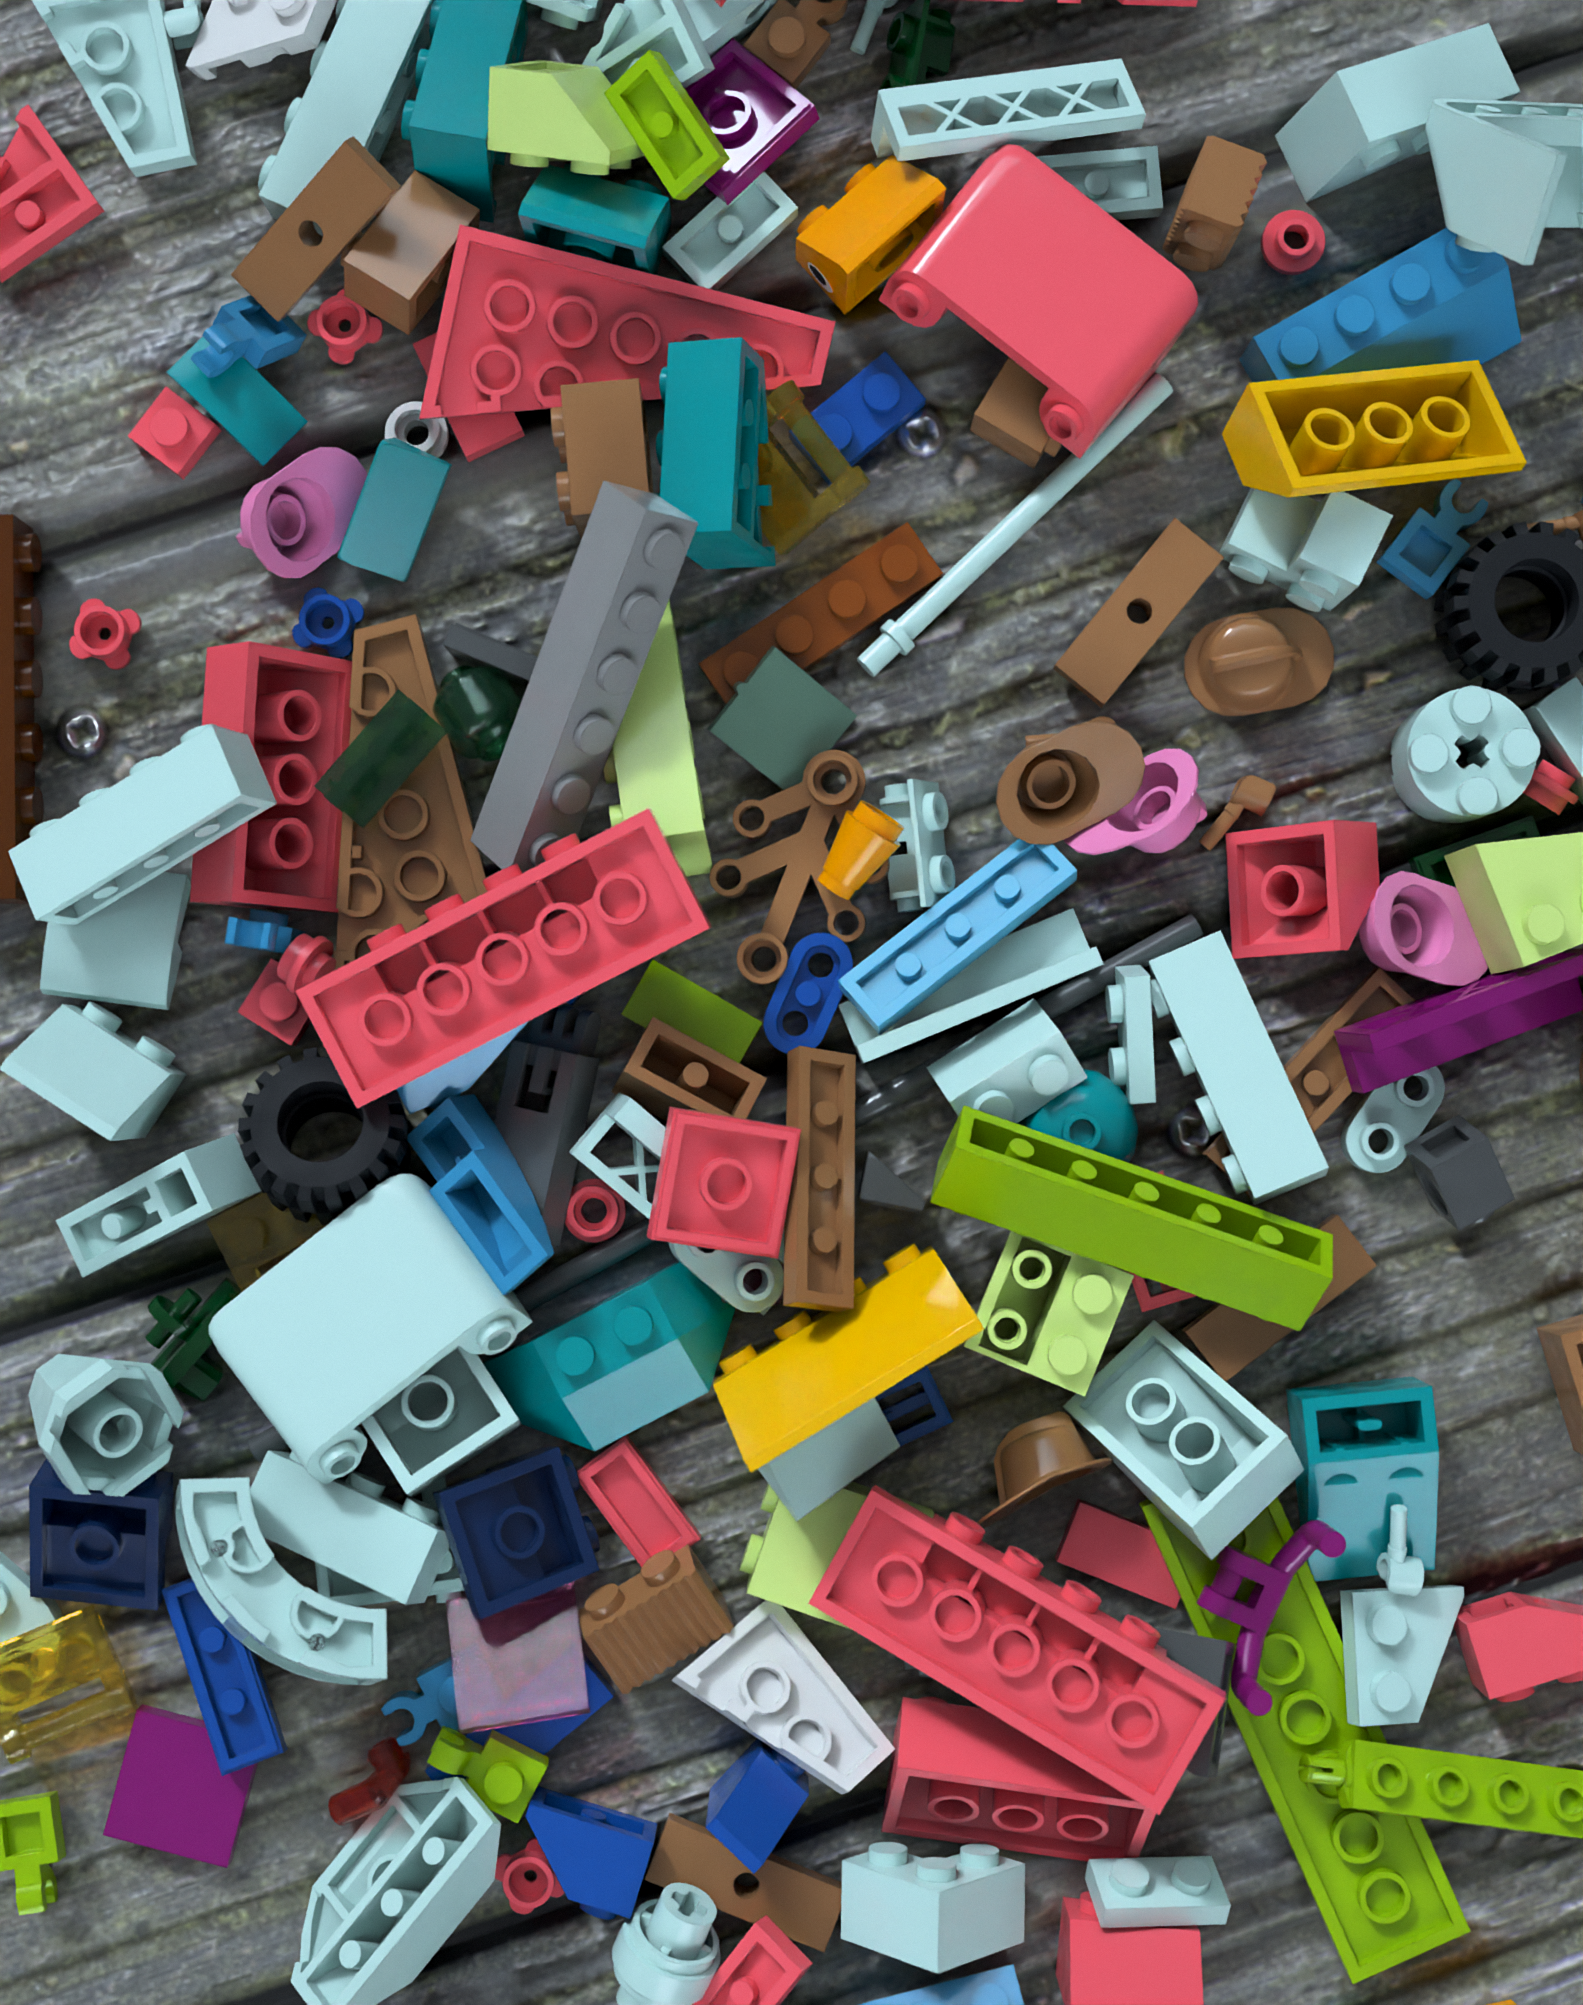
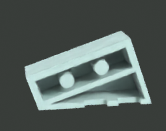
(1380, 108)

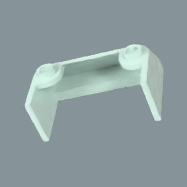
(1507, 171)

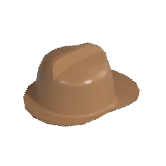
(1259, 662)
(1069, 782)
(1036, 1460)

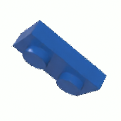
(865, 410)

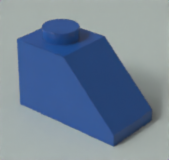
(756, 1803)
(592, 1851)

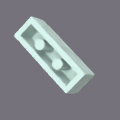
(350, 1527)

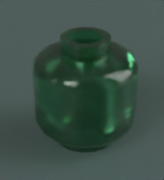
(476, 711)

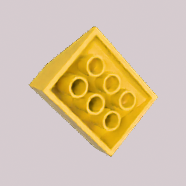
(842, 1358)

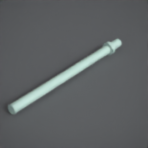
(898, 635)

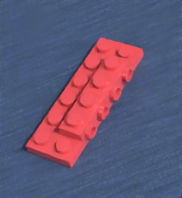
(503, 955)
(1020, 1645)

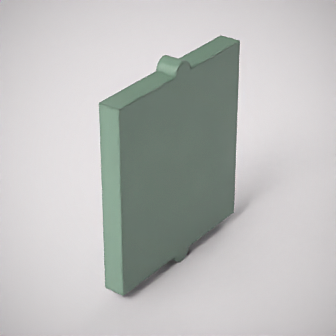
(781, 719)

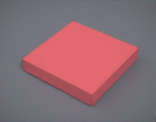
(723, 1183)

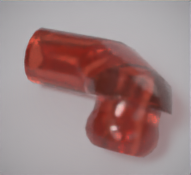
(373, 1793)

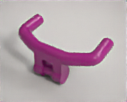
(1263, 1603)

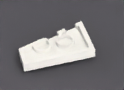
(788, 1697)

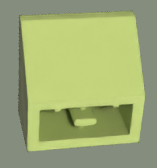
(557, 114)
(1049, 1312)

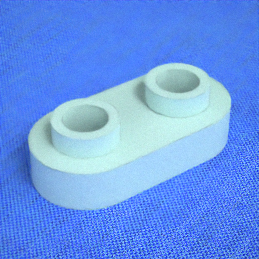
(1396, 1115)
(725, 1274)

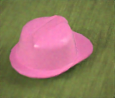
(302, 511)
(1158, 815)
(1421, 931)

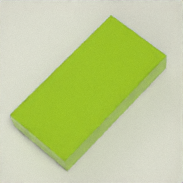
(691, 1011)

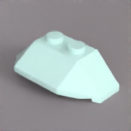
(396, 1893)

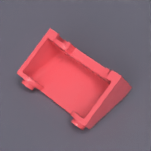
(1048, 288)

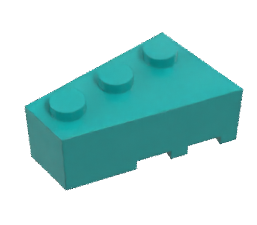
(452, 99)
(711, 449)

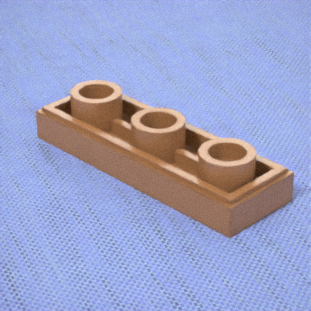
(292, 253)
(1161, 587)
(1234, 1338)
(791, 1895)

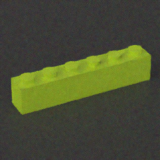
(1133, 1219)

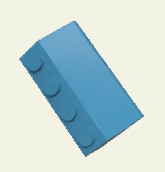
(1408, 312)

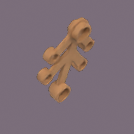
(801, 853)

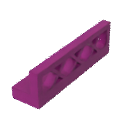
(1459, 1021)

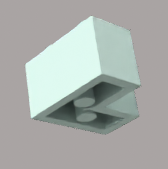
(1305, 544)
(933, 1907)

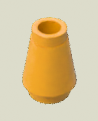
(859, 849)

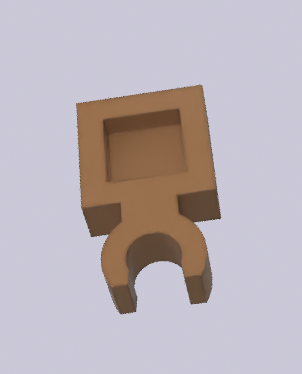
(793, 37)

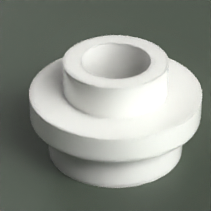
(407, 417)

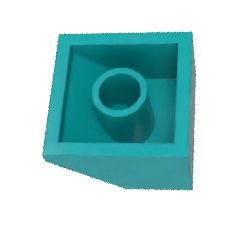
(597, 218)

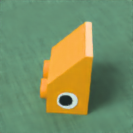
(868, 229)

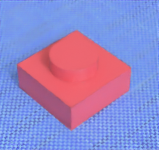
(174, 433)
(275, 1007)

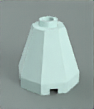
(103, 1421)

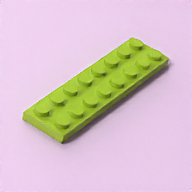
(1365, 1869)

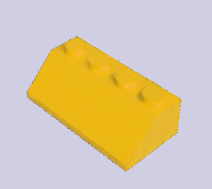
(1370, 430)

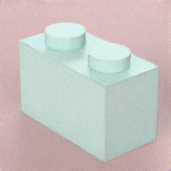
(1009, 1066)

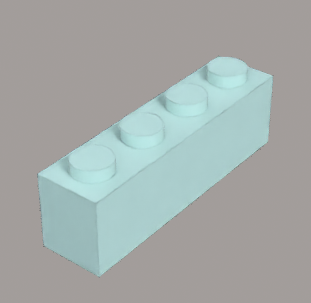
(354, 91)
(142, 825)
(1236, 1068)

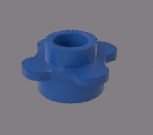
(316, 608)

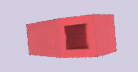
(1520, 1643)

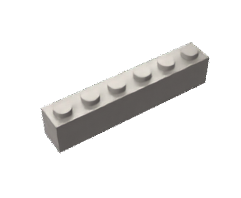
(584, 674)

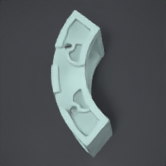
(262, 1601)

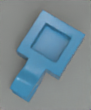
(249, 332)

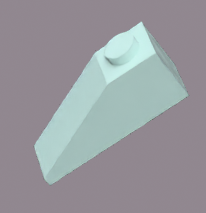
(158, 1204)

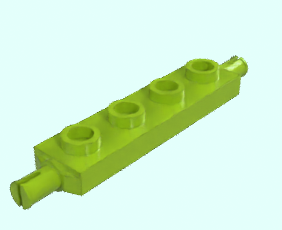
(1452, 1787)

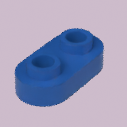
(807, 994)

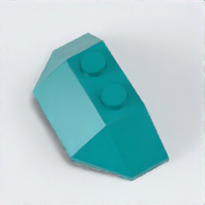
(618, 1360)

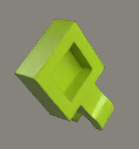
(498, 1772)
(28, 1842)

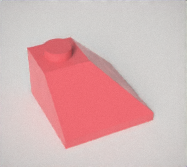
(1300, 886)

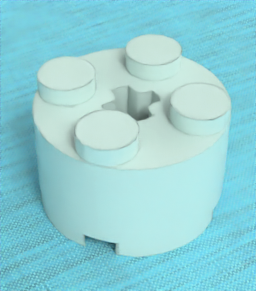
(1499, 756)

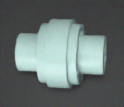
(667, 1949)

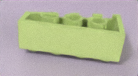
(657, 755)
(1522, 897)

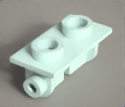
(925, 871)

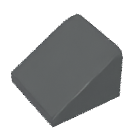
(885, 1189)

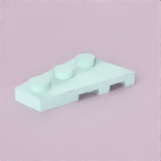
(129, 76)

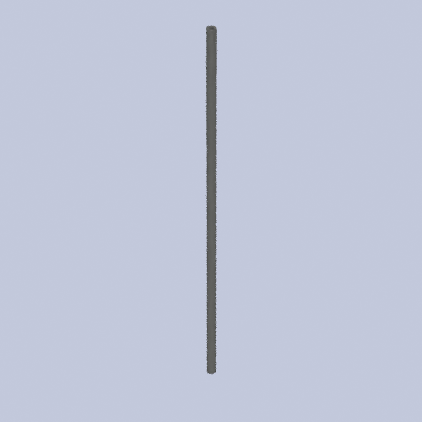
(866, 1109)

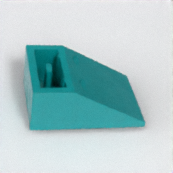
(1360, 1456)

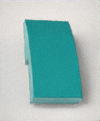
(240, 404)

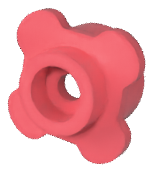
(326, 324)
(94, 618)
(522, 1893)

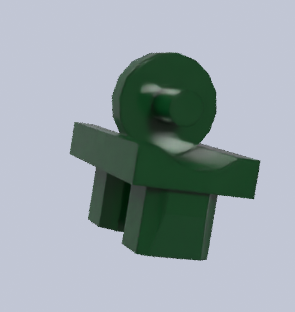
(183, 1357)

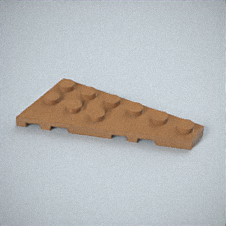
(421, 837)

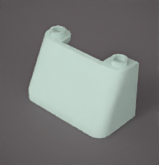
(360, 1321)

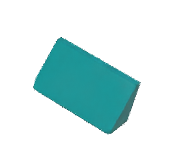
(394, 509)

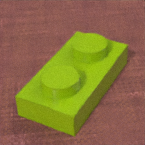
(667, 125)

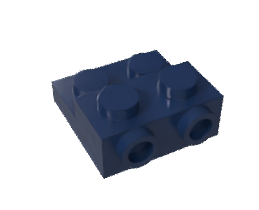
(518, 1530)
(98, 1543)

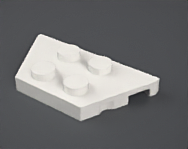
(256, 32)

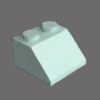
(97, 1071)

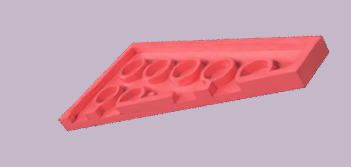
(544, 318)

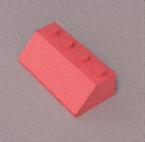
(299, 726)
(985, 1782)

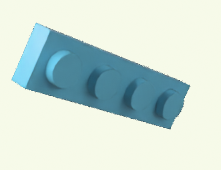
(956, 932)

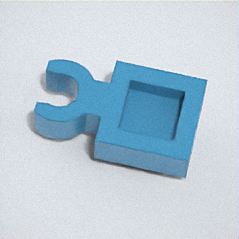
(1428, 545)
(261, 932)
(433, 1703)

